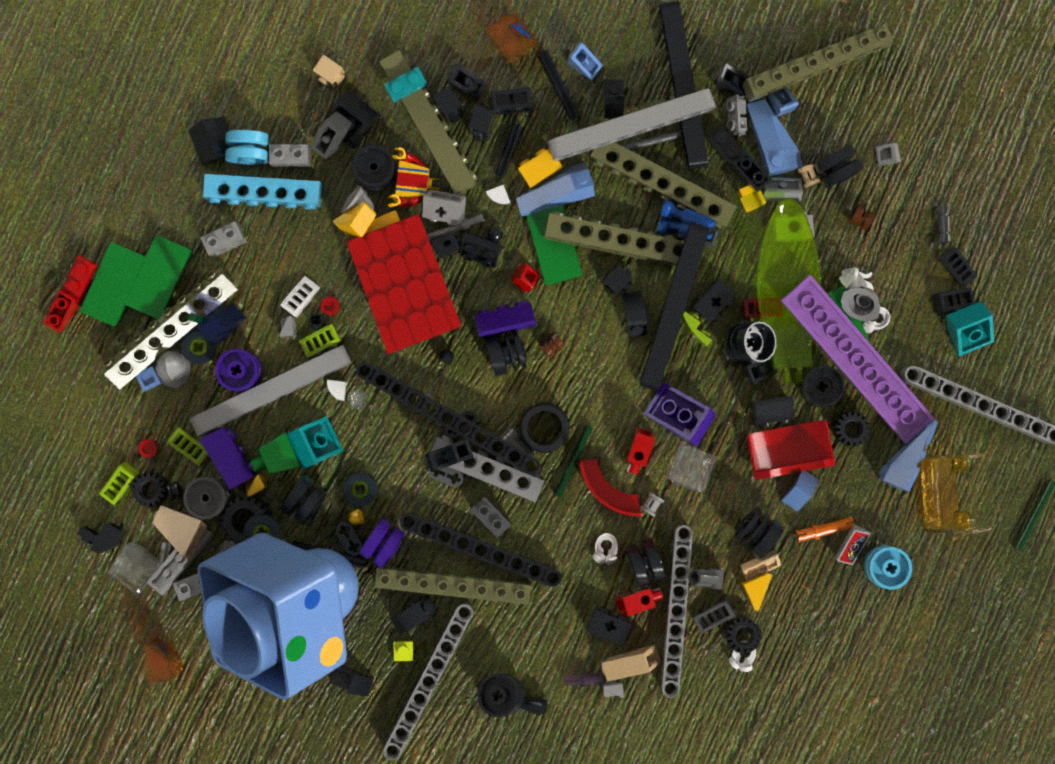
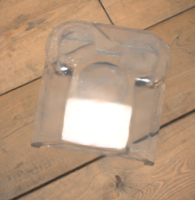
(691, 468)
(134, 567)

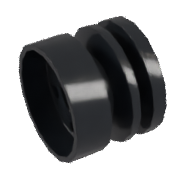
(750, 342)
(506, 353)
(827, 377)
(761, 535)

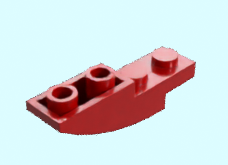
(71, 294)

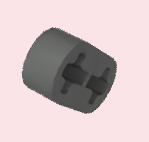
(446, 480)

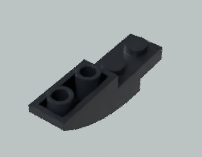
(738, 160)

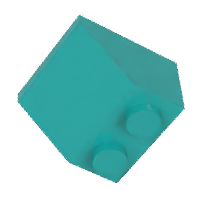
(970, 328)
(314, 442)

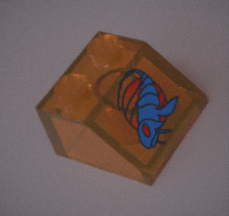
(511, 37)
(161, 661)

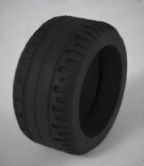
(564, 422)

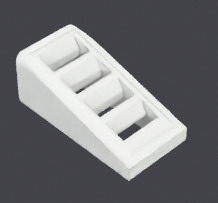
(290, 298)

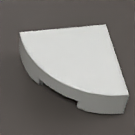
(498, 195)
(337, 389)

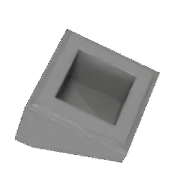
(288, 327)
(613, 688)

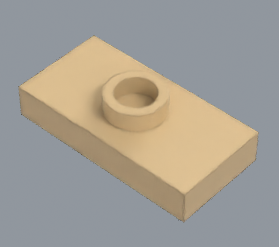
(760, 566)

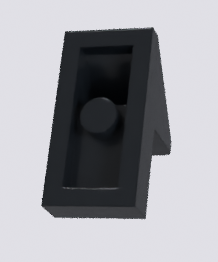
(731, 79)
(466, 82)
(613, 98)
(758, 371)
(353, 681)

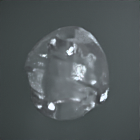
(357, 399)

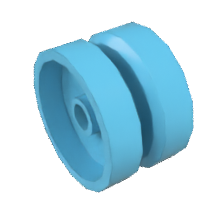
(246, 147)
(898, 571)

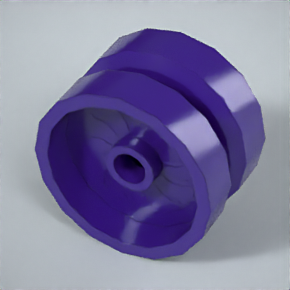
(227, 368)
(382, 543)

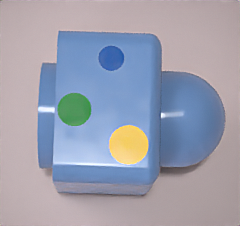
(277, 612)

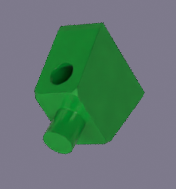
(276, 456)

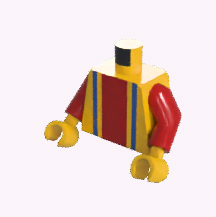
(412, 180)

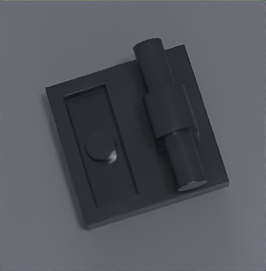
(480, 250)

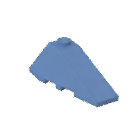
(774, 144)
(564, 187)
(902, 467)

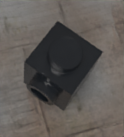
(447, 245)
(618, 280)

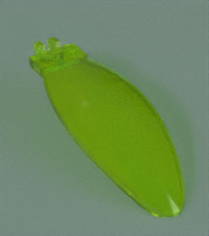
(784, 261)

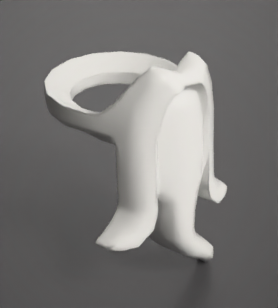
(853, 278)

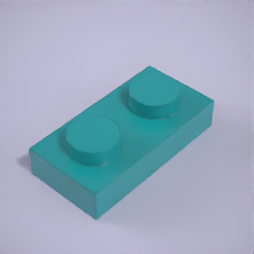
(405, 84)

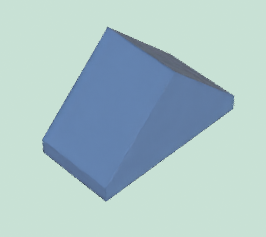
(584, 61)
(783, 102)
(800, 490)

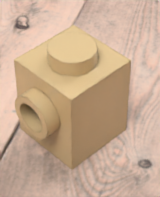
(328, 72)

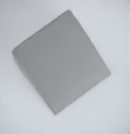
(887, 154)

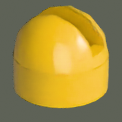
(356, 517)

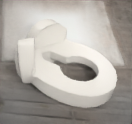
(870, 326)
(599, 557)
(745, 666)

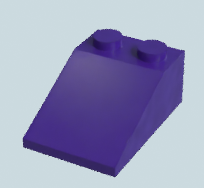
(680, 414)

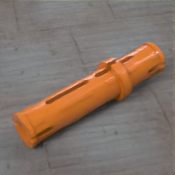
(824, 529)

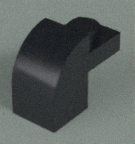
(635, 314)
(449, 455)
(106, 540)
(414, 615)

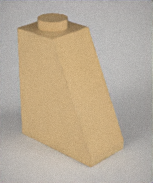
(180, 530)
(631, 663)

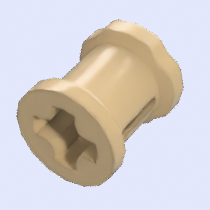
(809, 168)

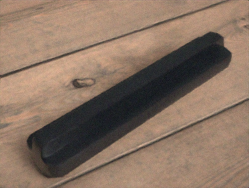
(508, 150)

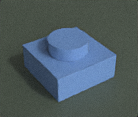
(148, 378)

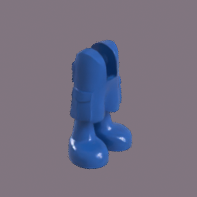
(686, 216)

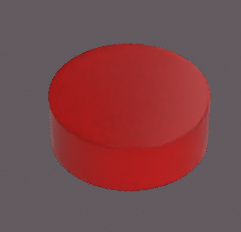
(330, 305)
(148, 448)

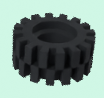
(862, 433)
(139, 483)
(751, 627)

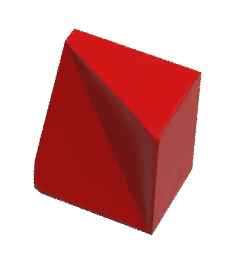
(525, 277)

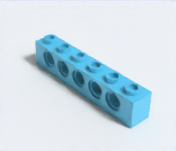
(214, 183)

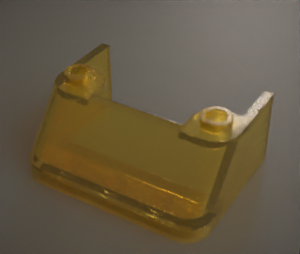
(940, 494)

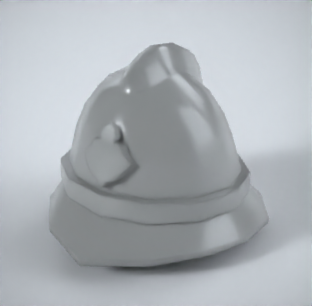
(356, 198)
(861, 303)
(173, 368)

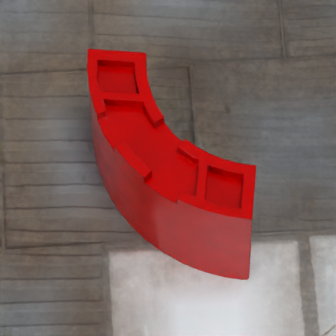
(790, 448)
(605, 493)

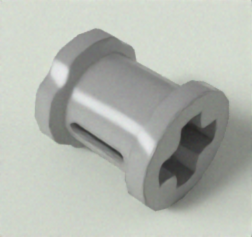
(651, 510)

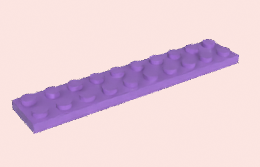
(857, 359)

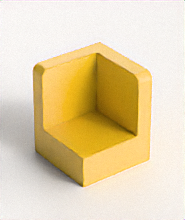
(750, 199)

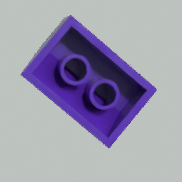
(505, 319)
(228, 457)

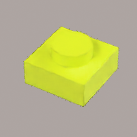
(403, 651)

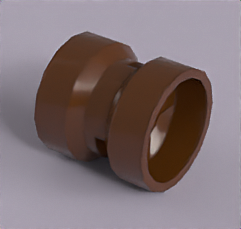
(861, 217)
(551, 345)

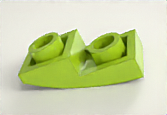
(691, 322)

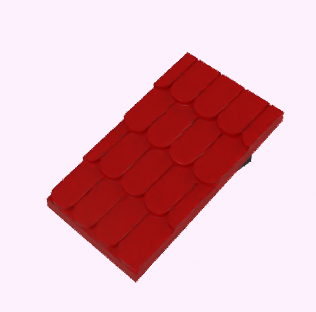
(403, 284)

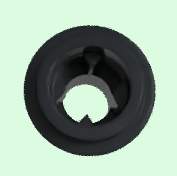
(535, 705)

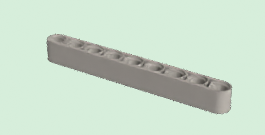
(631, 124)
(270, 390)
(973, 399)
(671, 619)
(422, 687)

